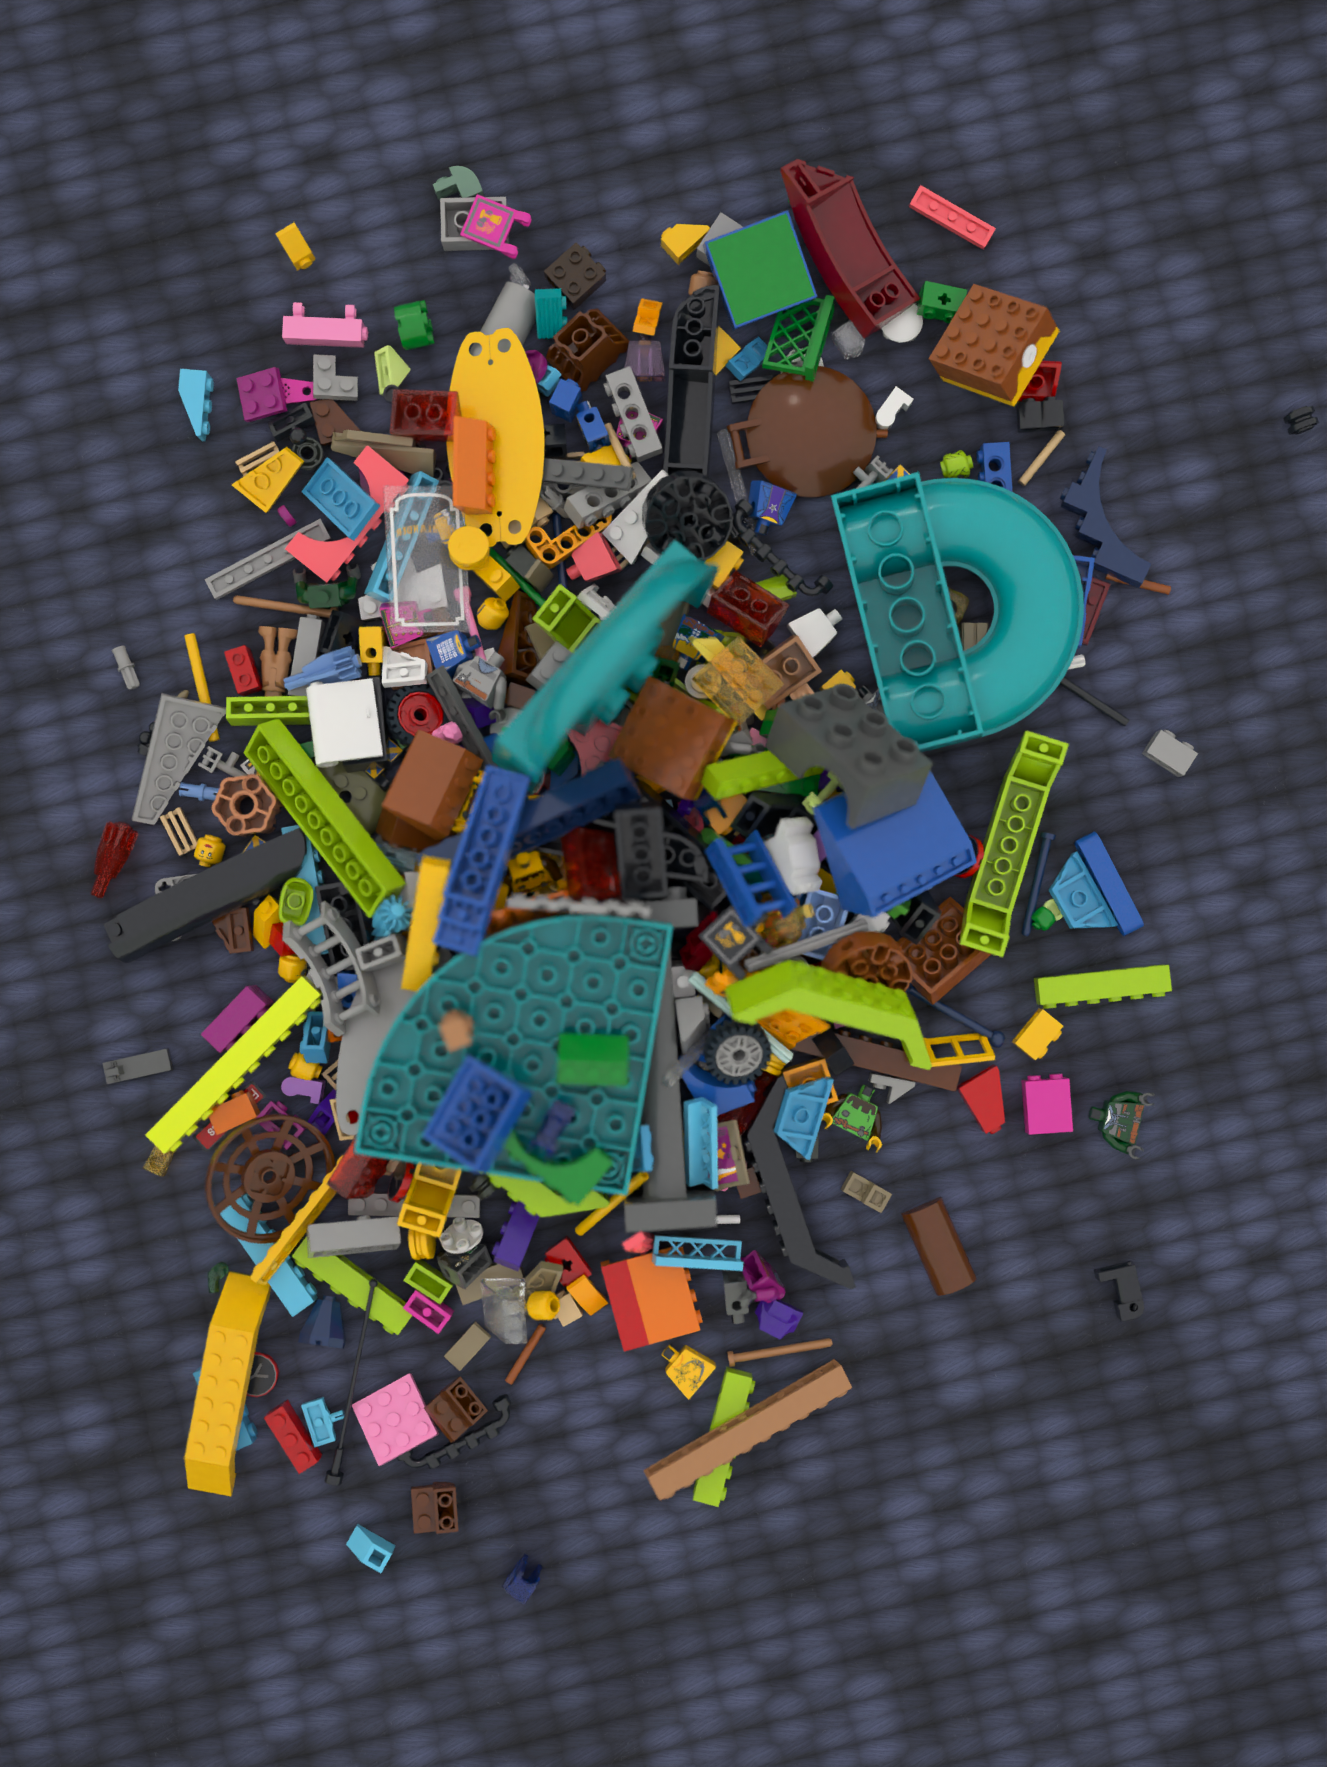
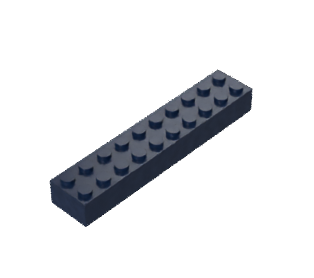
(560, 810)

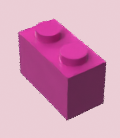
(428, 1311)

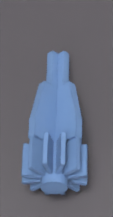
(328, 668)

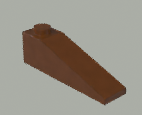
(515, 643)

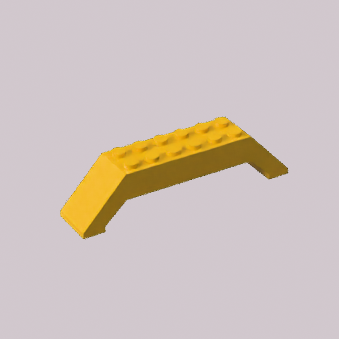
(429, 1198)
(224, 1385)

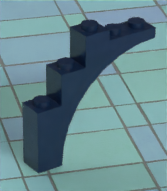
(1112, 555)

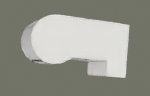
(890, 408)

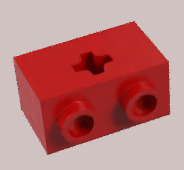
(243, 670)
(567, 1250)

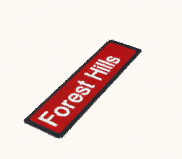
(206, 1135)

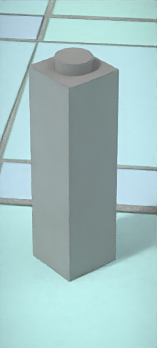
(306, 649)

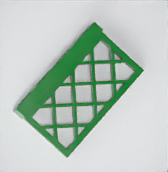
(816, 342)

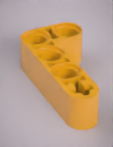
(554, 546)

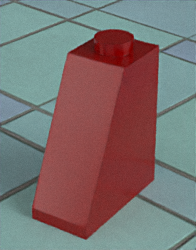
(984, 1099)

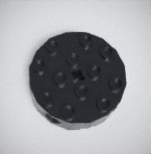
(685, 495)

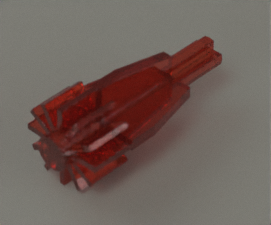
(112, 854)
(747, 1113)

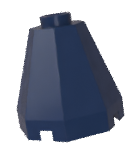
(324, 1324)

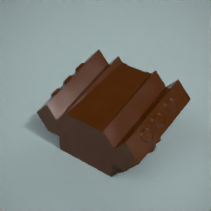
(586, 347)

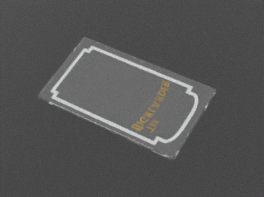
(423, 582)

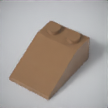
(792, 665)

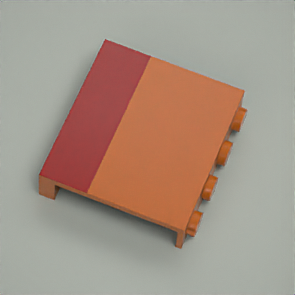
(650, 1300)

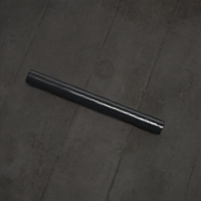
(1094, 701)

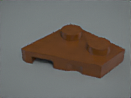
(330, 419)

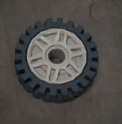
(732, 1065)

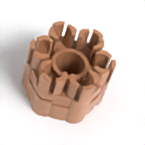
(228, 802)

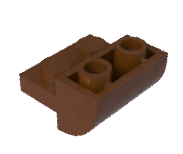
(455, 1409)
(434, 1508)

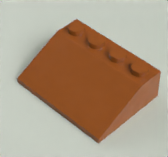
(432, 784)
(938, 958)

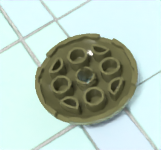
(365, 793)

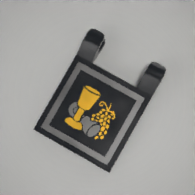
(732, 940)

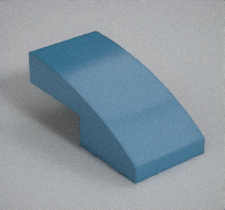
(748, 359)

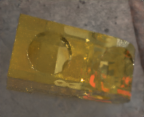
(158, 1162)

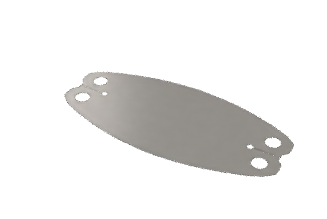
(365, 1036)

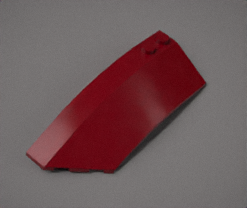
(846, 247)

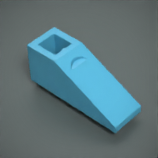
(195, 394)

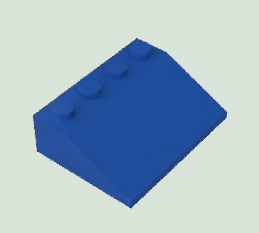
(477, 1114)

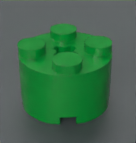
(414, 326)

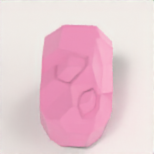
(449, 732)

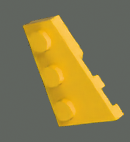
(269, 479)

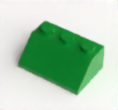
(593, 1059)

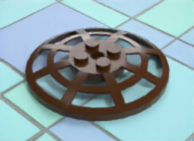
(257, 1166)

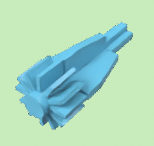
(390, 918)

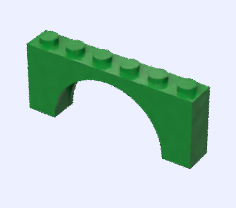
(570, 1177)

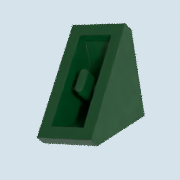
(666, 671)

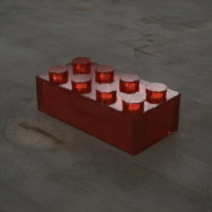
(357, 1174)

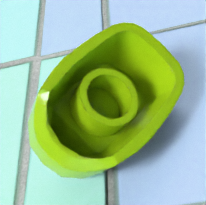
(295, 901)

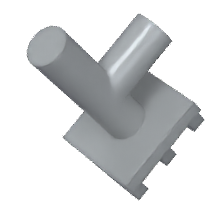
(876, 470)
(227, 767)

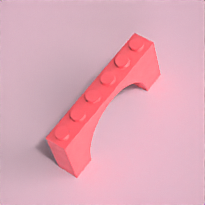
(327, 556)

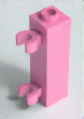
(324, 331)

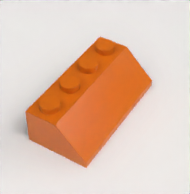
(473, 466)

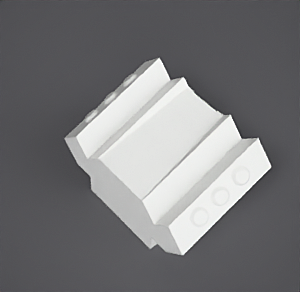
(796, 855)

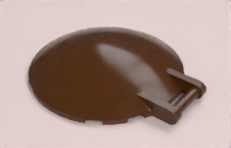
(808, 432)

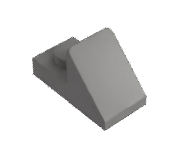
(896, 1085)

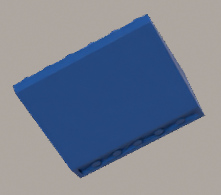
(895, 854)

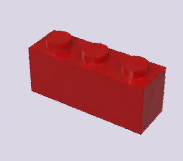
(293, 1436)

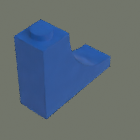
(719, 1093)

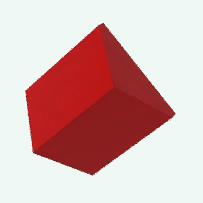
(1043, 382)

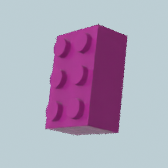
(237, 1018)

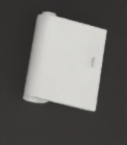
(343, 721)

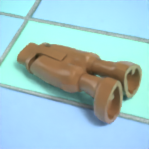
(275, 666)

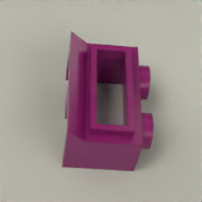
(270, 1126)

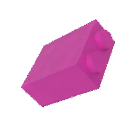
(1047, 1104)

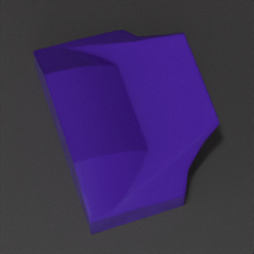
(777, 1317)

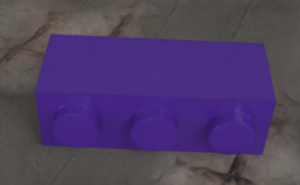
(516, 1236)

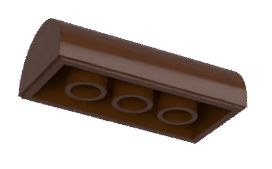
(939, 1247)

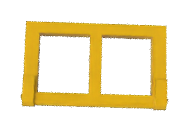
(960, 1058)

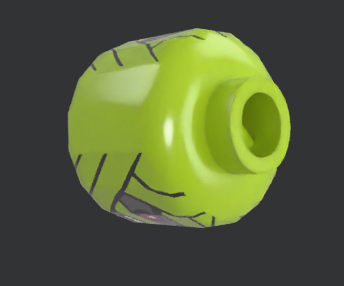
(956, 465)

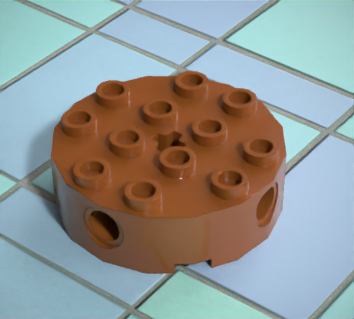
(872, 958)

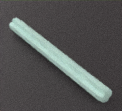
(721, 1002)

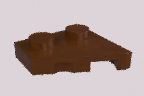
(235, 930)

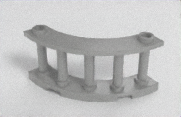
(322, 975)

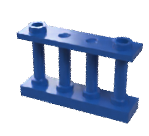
(735, 885)

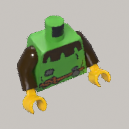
(856, 1116)

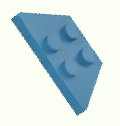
(1079, 897)
(802, 1114)

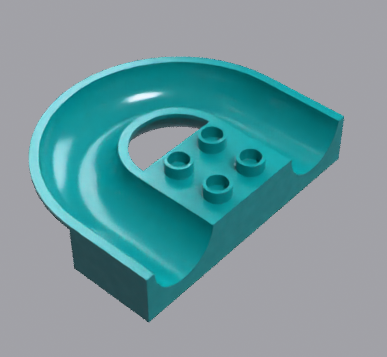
(895, 552)
(604, 665)

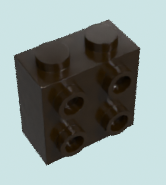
(576, 275)

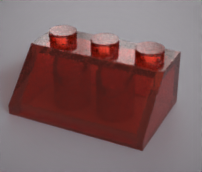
(424, 414)
(747, 608)
(590, 865)

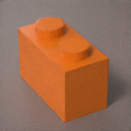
(234, 1112)

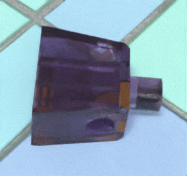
(645, 359)

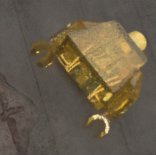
(785, 930)

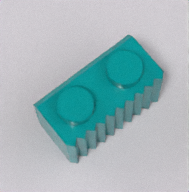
(549, 312)

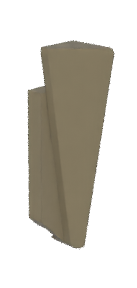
(396, 450)

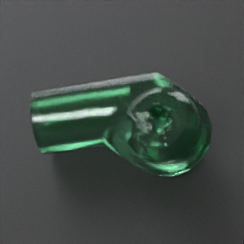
(215, 1275)

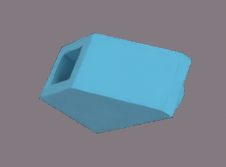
(370, 1548)

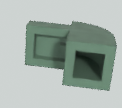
(461, 181)

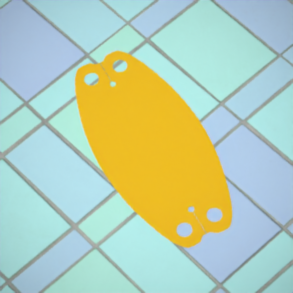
(510, 402)

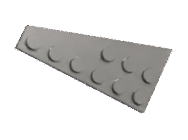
(175, 744)

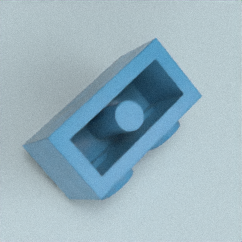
(315, 1039)

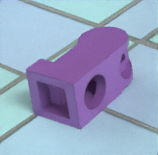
(312, 1088)

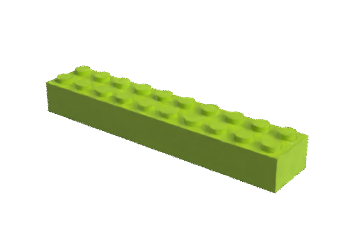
(323, 816)

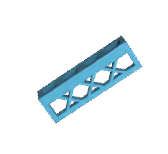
(698, 1143)
(697, 1261)

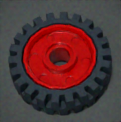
(401, 712)

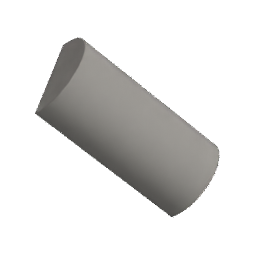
(511, 310)

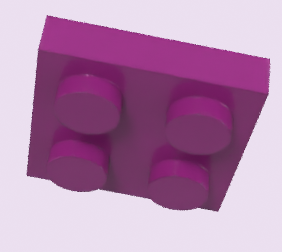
(261, 394)

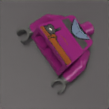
(761, 1279)

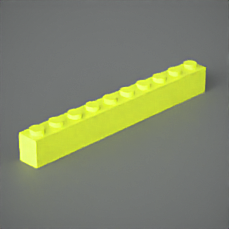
(235, 1064)

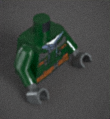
(327, 594)
(1121, 1120)

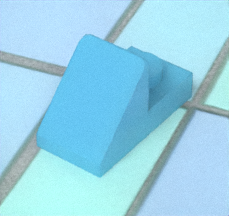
(549, 381)

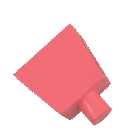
(594, 559)

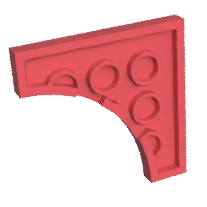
(594, 745)

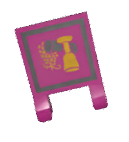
(491, 223)

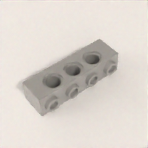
(625, 381)
(578, 504)

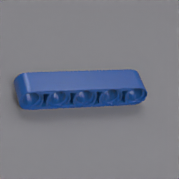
(1109, 883)

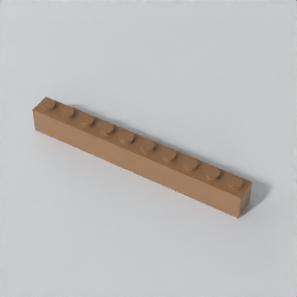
(747, 1429)

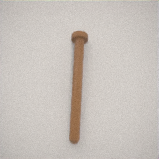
(282, 606)
(776, 1351)

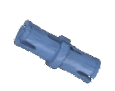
(198, 791)

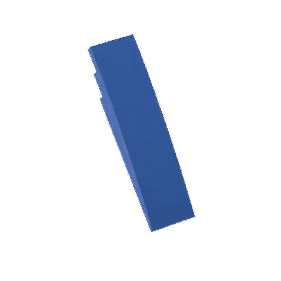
(481, 861)

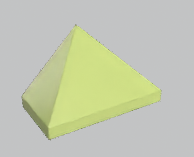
(390, 368)

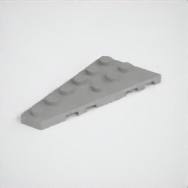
(585, 906)

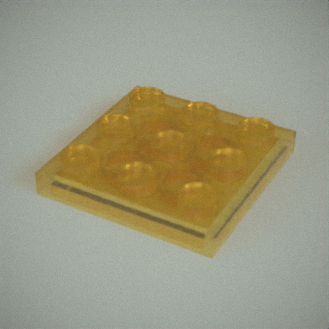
(738, 681)

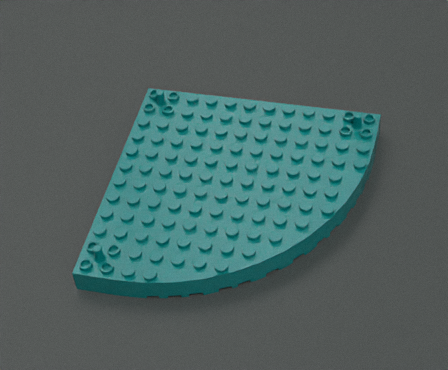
(522, 992)

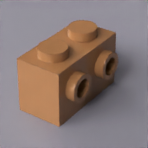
(456, 1029)

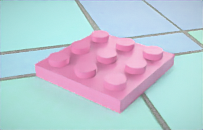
(395, 1419)

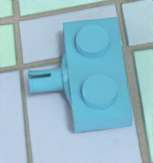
(320, 1421)

